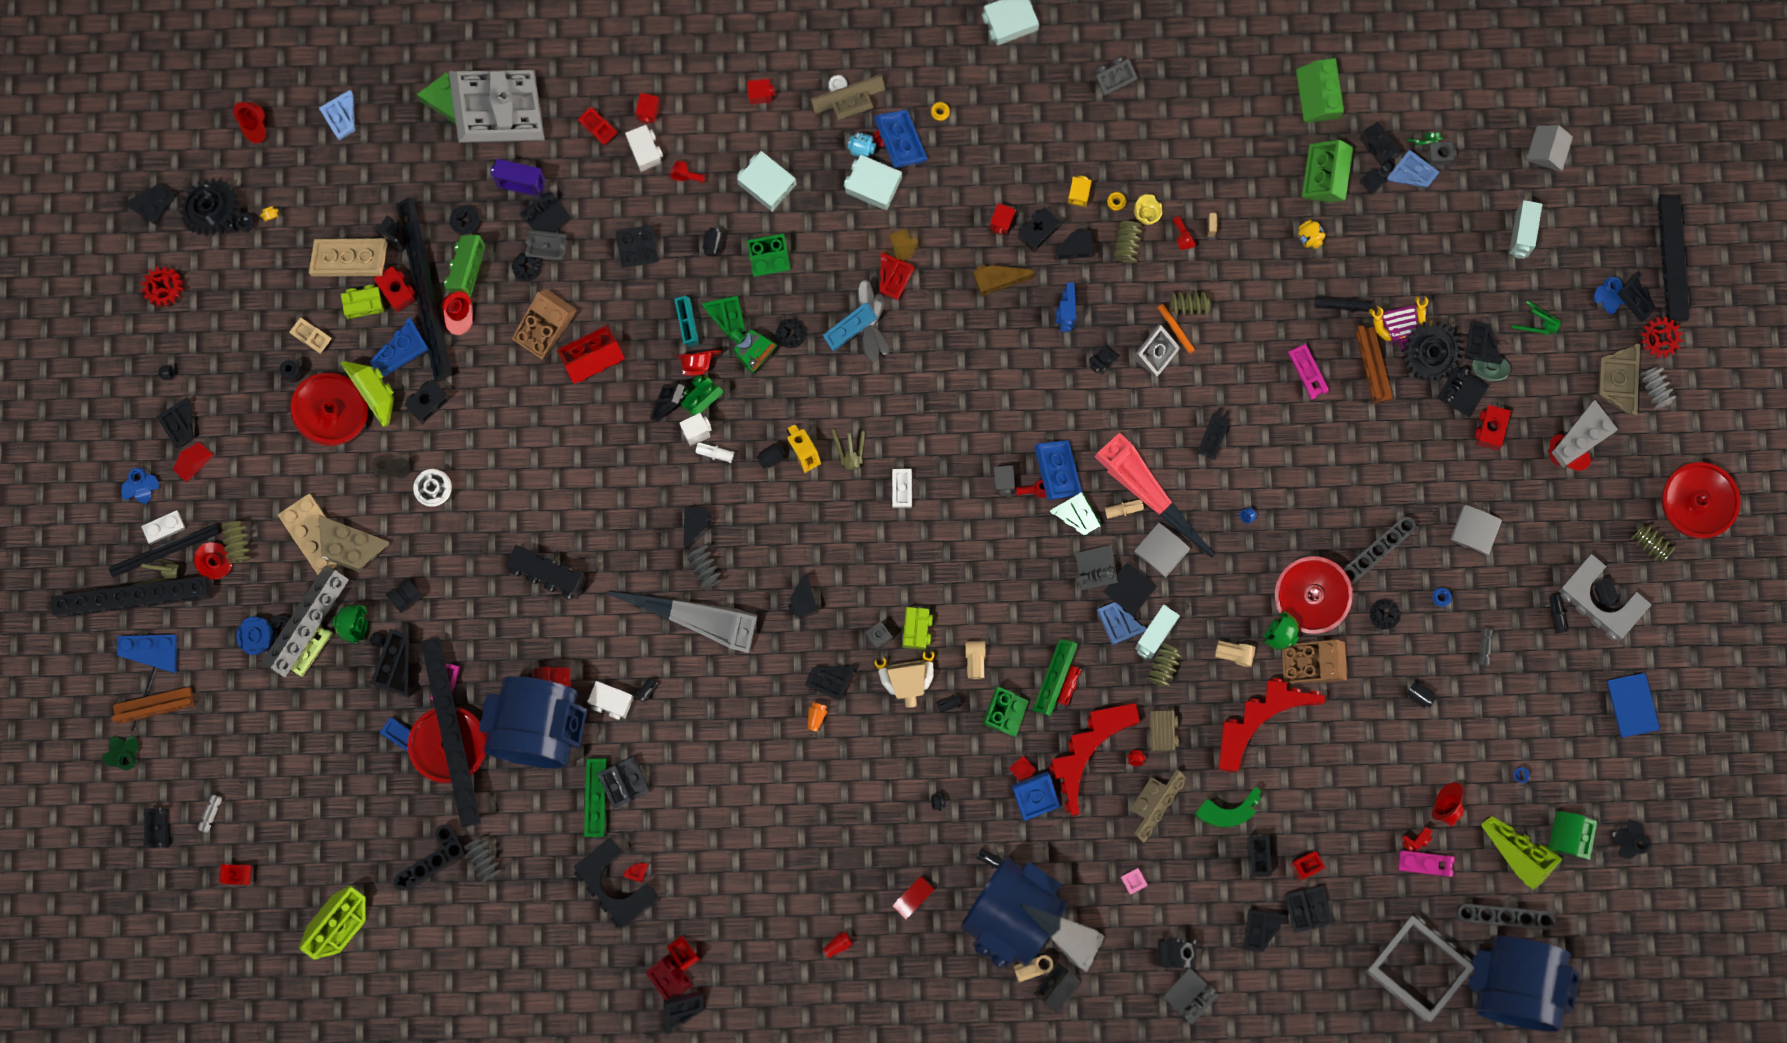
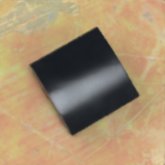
(1131, 589)
(623, 782)
(1309, 909)

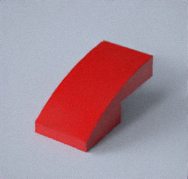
(597, 126)
(913, 897)

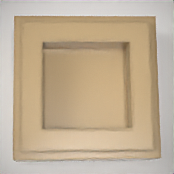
(1212, 224)

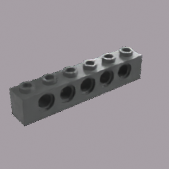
(304, 621)

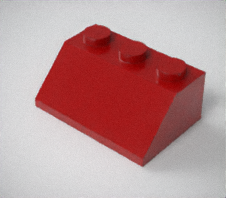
(590, 354)

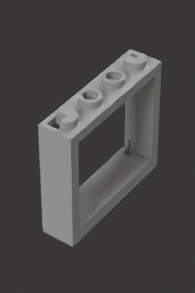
(1402, 995)

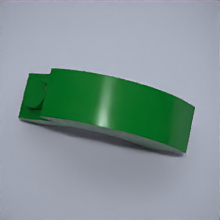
(1223, 818)

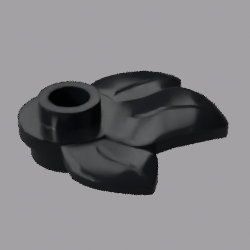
(1629, 838)

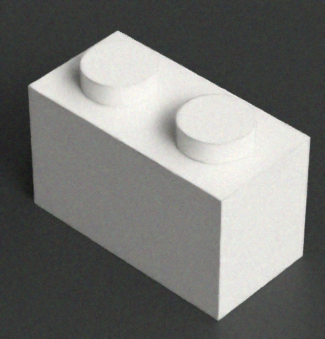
(643, 147)
(696, 429)
(610, 700)

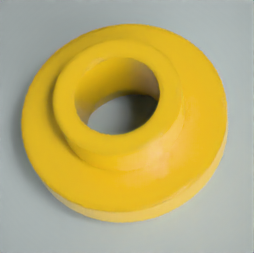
(940, 106)
(1119, 196)
(269, 213)

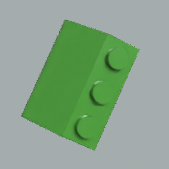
(1320, 91)
(1327, 171)
(465, 264)

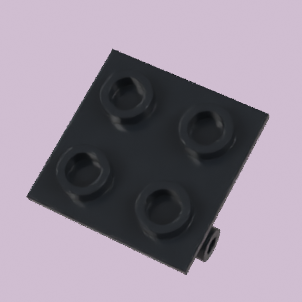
(545, 214)
(637, 246)
(1462, 391)

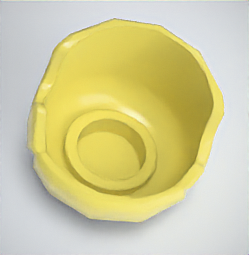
(1147, 209)

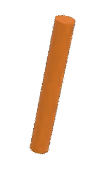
(1176, 329)

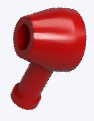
(680, 173)
(1184, 240)
(1032, 489)

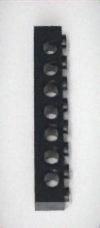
(131, 597)

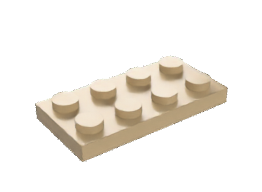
(348, 257)
(303, 525)

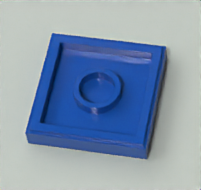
(1035, 796)

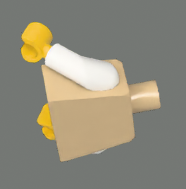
(907, 678)

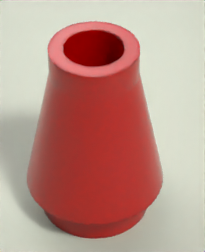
(838, 944)

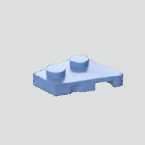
(1413, 171)
(1118, 623)

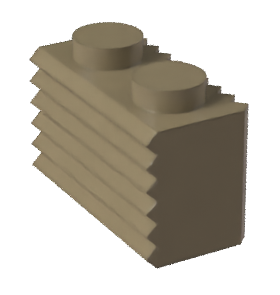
(1162, 731)

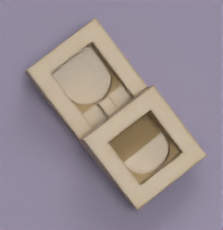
(310, 335)

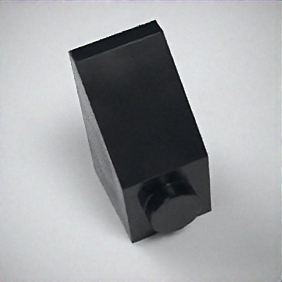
(1076, 246)
(695, 524)
(802, 600)

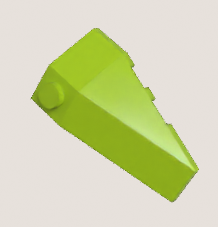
(1527, 859)

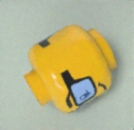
(1311, 234)

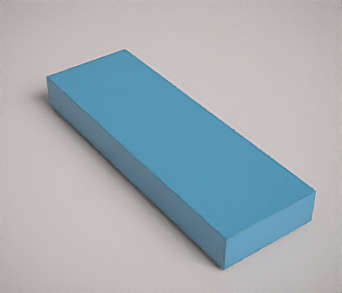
(850, 326)

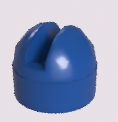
(1244, 515)
(1517, 776)

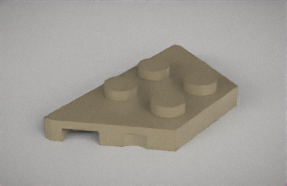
(1620, 379)
(348, 545)

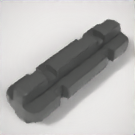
(1485, 646)

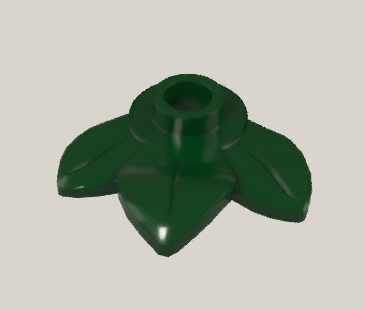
(120, 750)

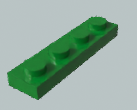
(1055, 677)
(594, 799)

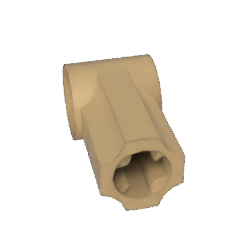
(1240, 654)
(975, 659)
(1032, 970)

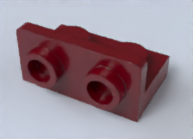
(668, 978)

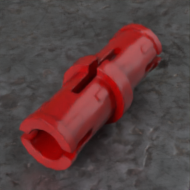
(1069, 685)

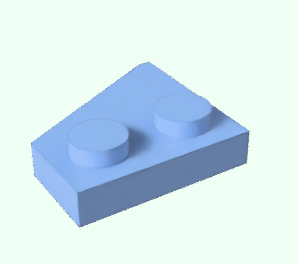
(340, 115)

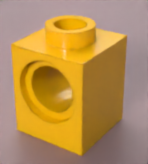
(1079, 191)

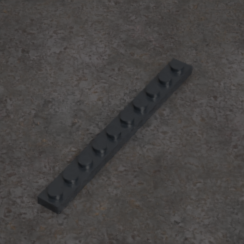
(424, 289)
(450, 732)

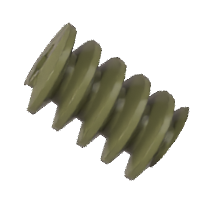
(1126, 241)
(1189, 303)
(235, 542)
(1653, 543)
(1164, 665)

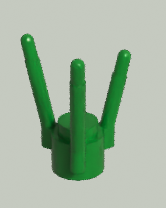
(1549, 323)

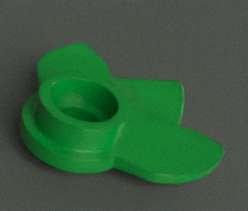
(1429, 138)

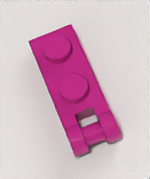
(1308, 371)
(1425, 863)

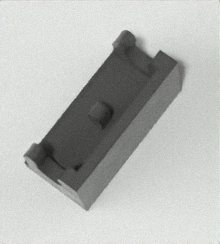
(546, 245)

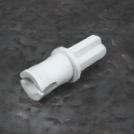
(714, 452)

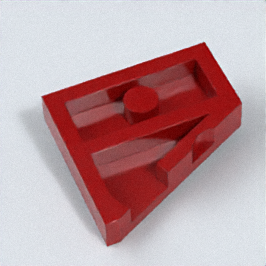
(894, 276)

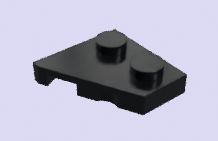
(1636, 297)
(178, 422)
(1261, 929)

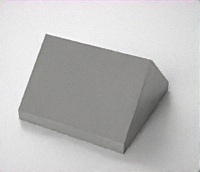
(1549, 147)
(1157, 351)

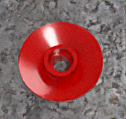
(215, 553)

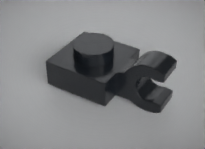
(1374, 180)

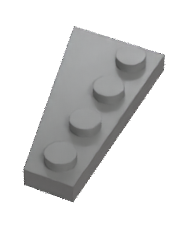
(1586, 433)

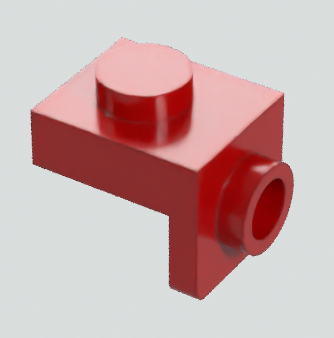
(1421, 840)
(234, 874)

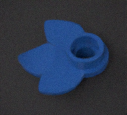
(1608, 295)
(140, 489)

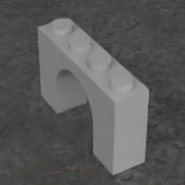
(1578, 593)

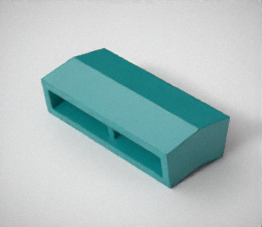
(684, 300)

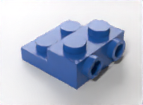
(1066, 313)

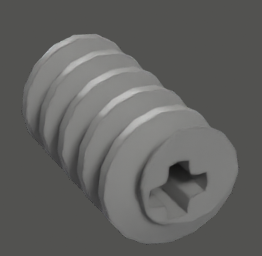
(1657, 387)

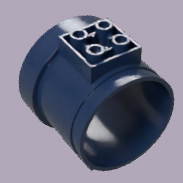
(532, 722)
(998, 921)
(1524, 984)

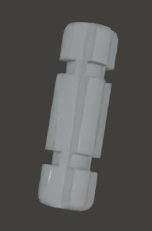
(209, 813)

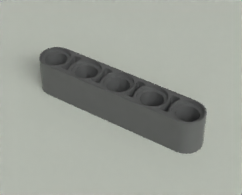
(1385, 547)
(1513, 913)

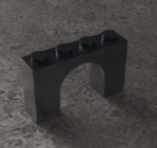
(591, 871)

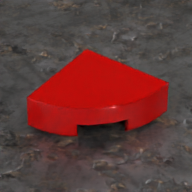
(636, 872)

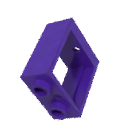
(518, 177)

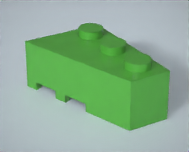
(439, 97)

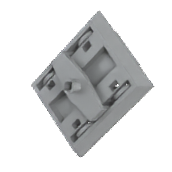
(497, 101)

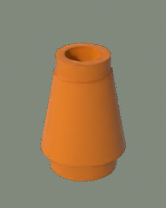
(815, 716)

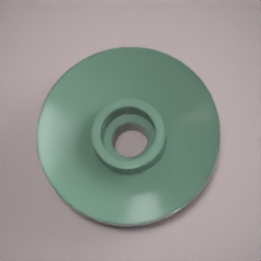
(1491, 371)

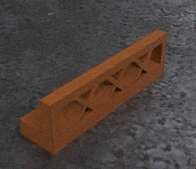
(1373, 364)
(153, 705)

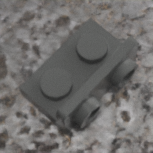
(1114, 75)

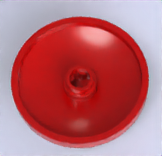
(328, 409)
(1701, 500)
(1314, 593)
(427, 748)

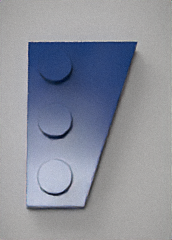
(400, 350)
(152, 650)

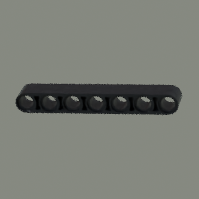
(1673, 258)

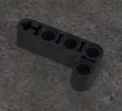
(428, 861)

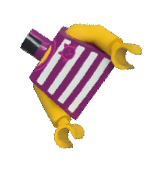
(1397, 323)

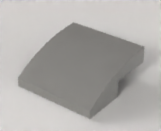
(1476, 529)
(1162, 550)

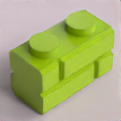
(362, 302)
(916, 628)

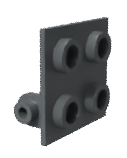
(1096, 568)
(1190, 996)

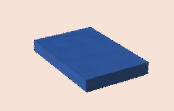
(900, 138)
(1058, 470)
(1632, 705)

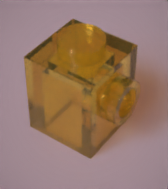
(902, 244)

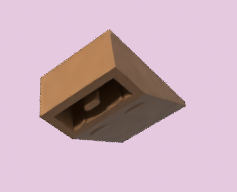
(543, 323)
(1315, 662)

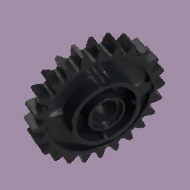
(196, 210)
(1418, 348)

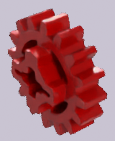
(165, 280)
(1654, 348)

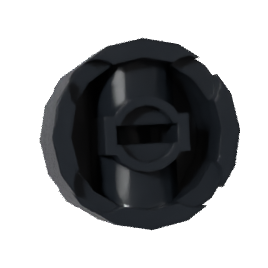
(1176, 953)

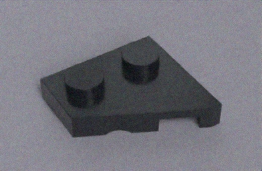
(152, 203)
(1481, 344)
(668, 398)
(830, 680)
(681, 1009)

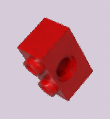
(401, 298)
(1499, 418)

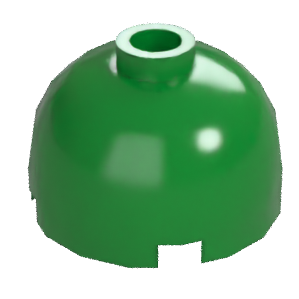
(350, 623)
(1282, 632)

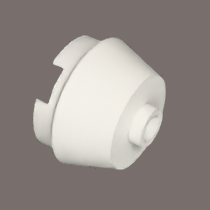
(432, 487)

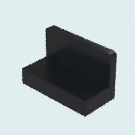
(388, 231)
(1057, 987)

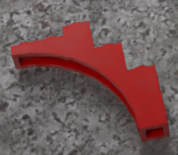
(1276, 699)
(1070, 768)

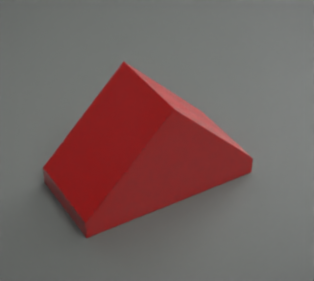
(191, 461)
(1307, 866)
(683, 953)

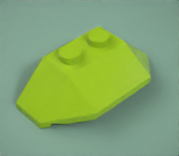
(373, 389)
(334, 924)

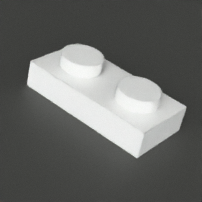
(902, 488)
(163, 527)

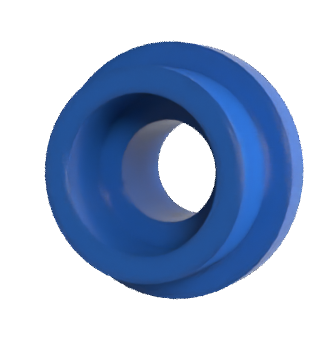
(1447, 595)

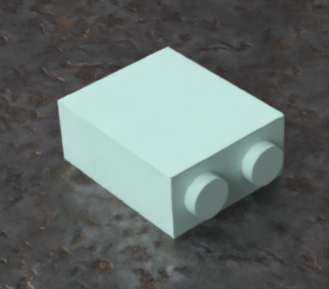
(1009, 20)
(766, 181)
(872, 182)
(1525, 229)
(1156, 632)

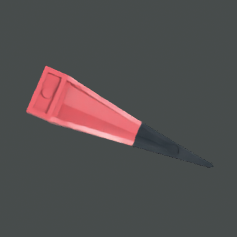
(1129, 469)

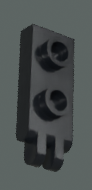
(1214, 435)

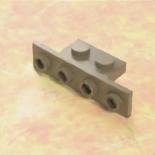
(849, 99)
(1154, 802)

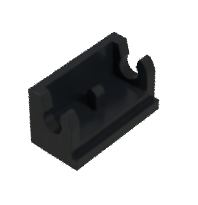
(156, 828)

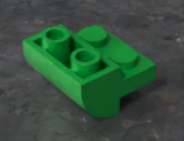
(768, 255)
(699, 395)
(1005, 712)
(1572, 835)

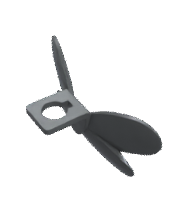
(872, 338)

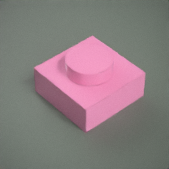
(1134, 881)

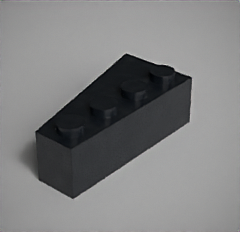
(546, 572)

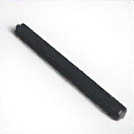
(164, 550)

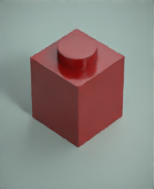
(760, 91)
(647, 108)
(1002, 219)

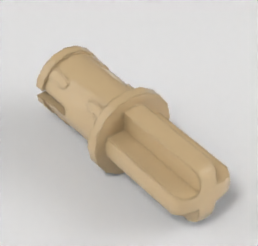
(1124, 508)

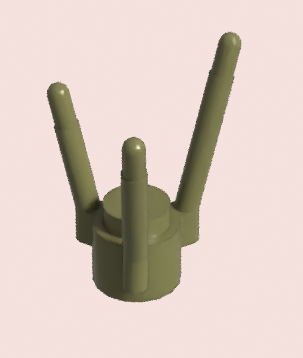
(851, 460)
(169, 570)

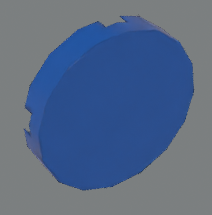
(255, 635)

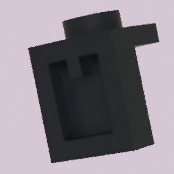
(1102, 360)

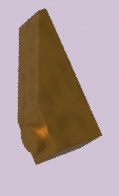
(995, 278)

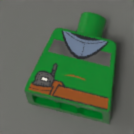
(751, 348)

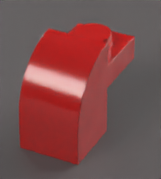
(557, 675)

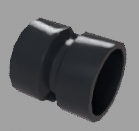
(403, 595)

